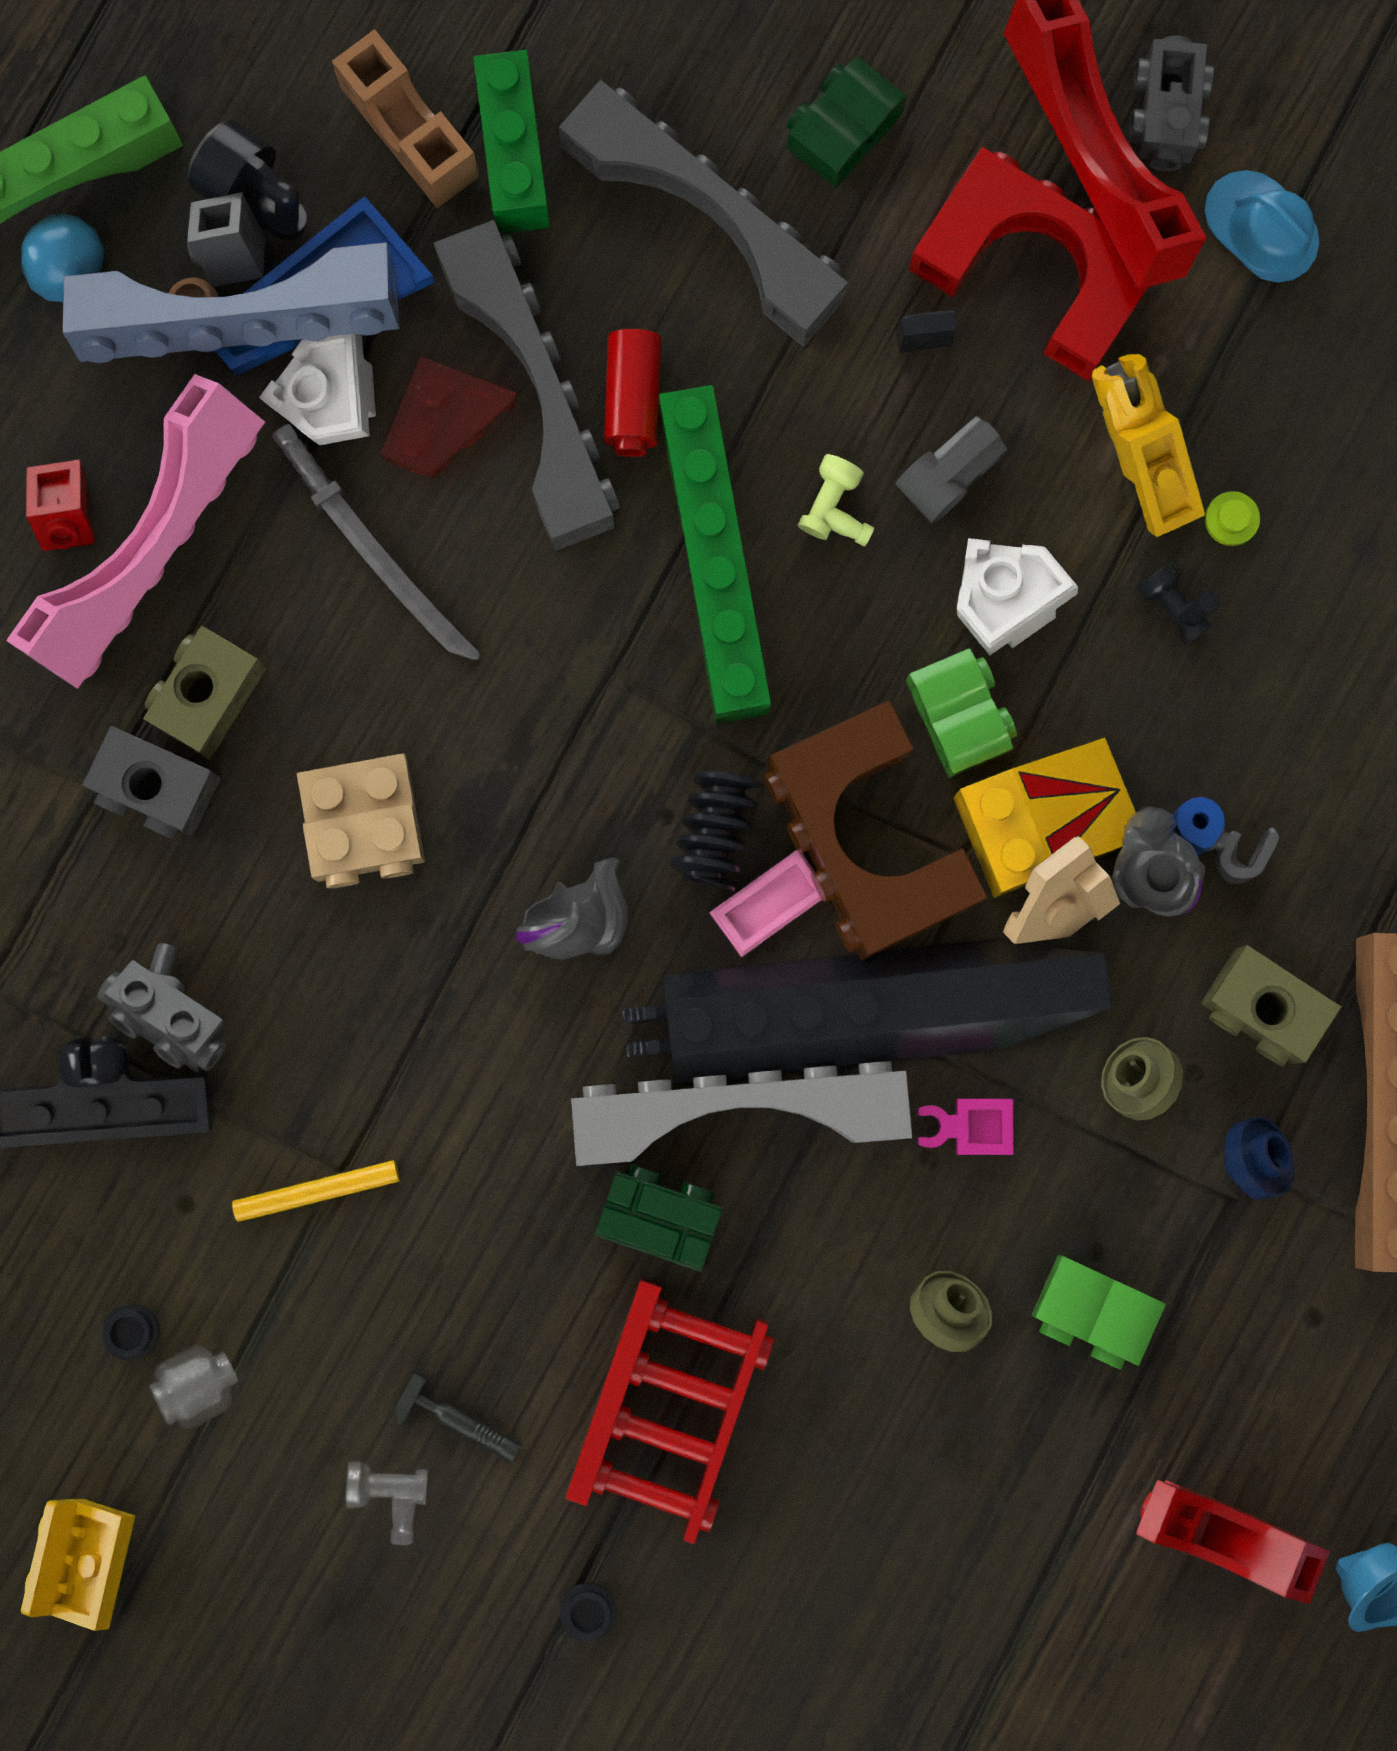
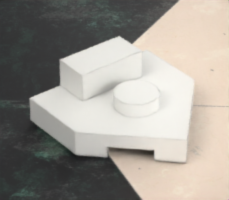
(326, 389)
(1010, 592)

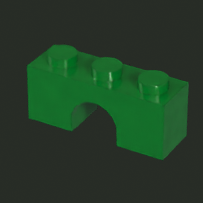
(511, 141)

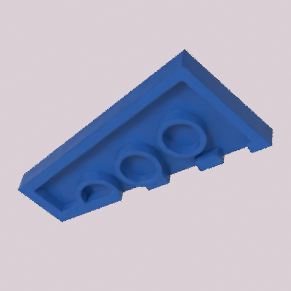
(354, 227)

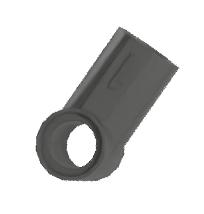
(941, 478)

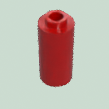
(632, 391)

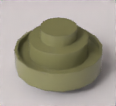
(1142, 1078)
(951, 1311)

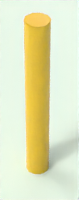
(315, 1191)

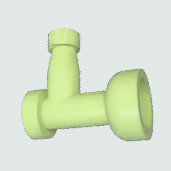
(824, 515)

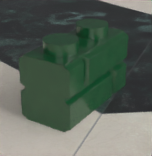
(659, 1218)

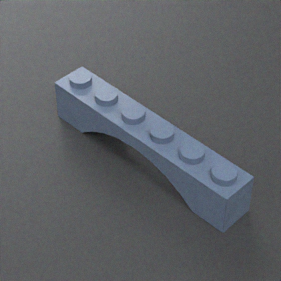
(337, 295)

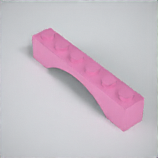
(202, 444)

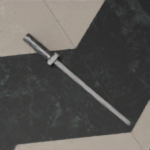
(329, 497)

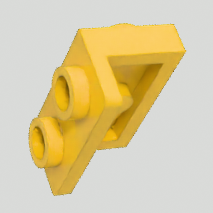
(78, 1562)

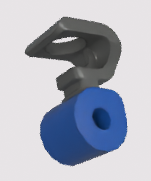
(1203, 824)

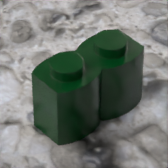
(845, 120)

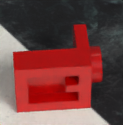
(58, 505)

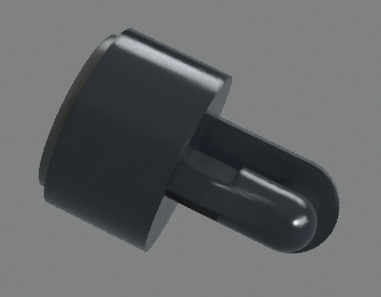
(239, 161)

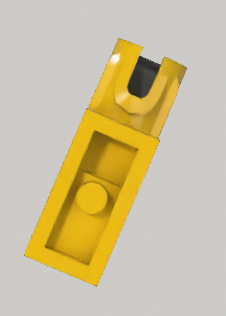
(1148, 444)

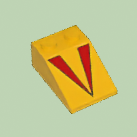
(1040, 807)

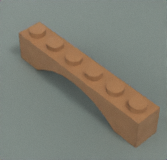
(1378, 1191)

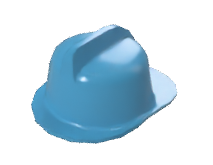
(1262, 225)
(1370, 1587)

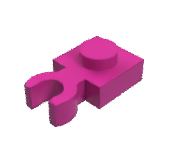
(977, 1126)

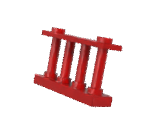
(615, 1420)

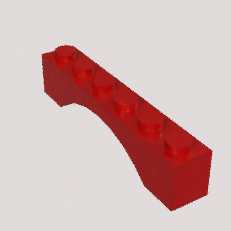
(1141, 213)

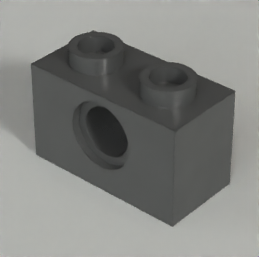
(127, 760)

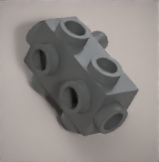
(1171, 122)
(154, 1007)

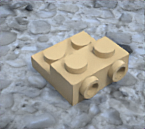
(360, 820)

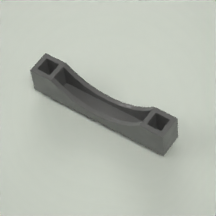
(624, 145)
(485, 286)

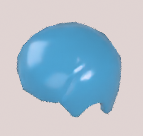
(57, 249)

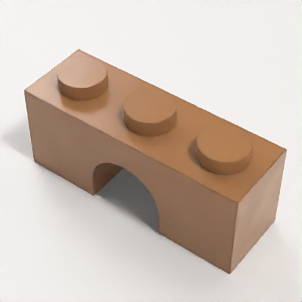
(390, 104)

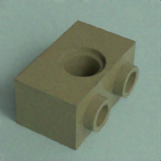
(204, 723)
(1302, 1010)

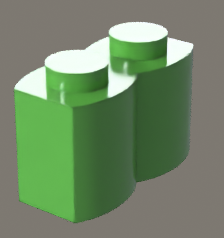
(961, 713)
(1097, 1311)

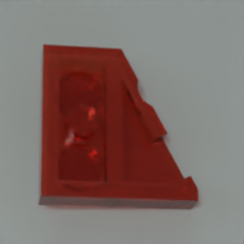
(442, 416)

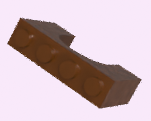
(872, 908)

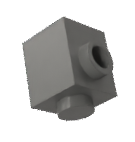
(226, 240)

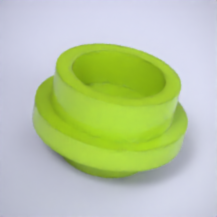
(1232, 518)

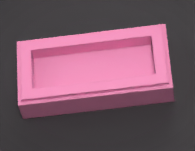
(767, 904)

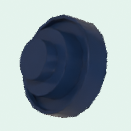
(1259, 1158)

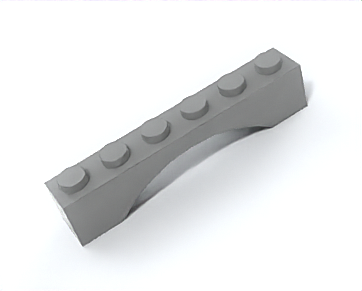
(856, 1106)

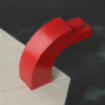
(1232, 1540)

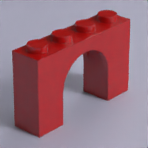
(1001, 200)

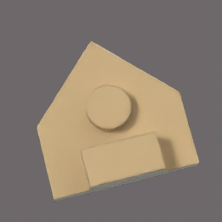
(1063, 896)

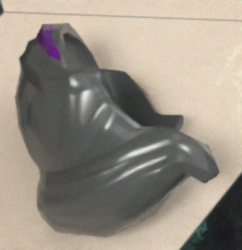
(1157, 865)
(578, 918)

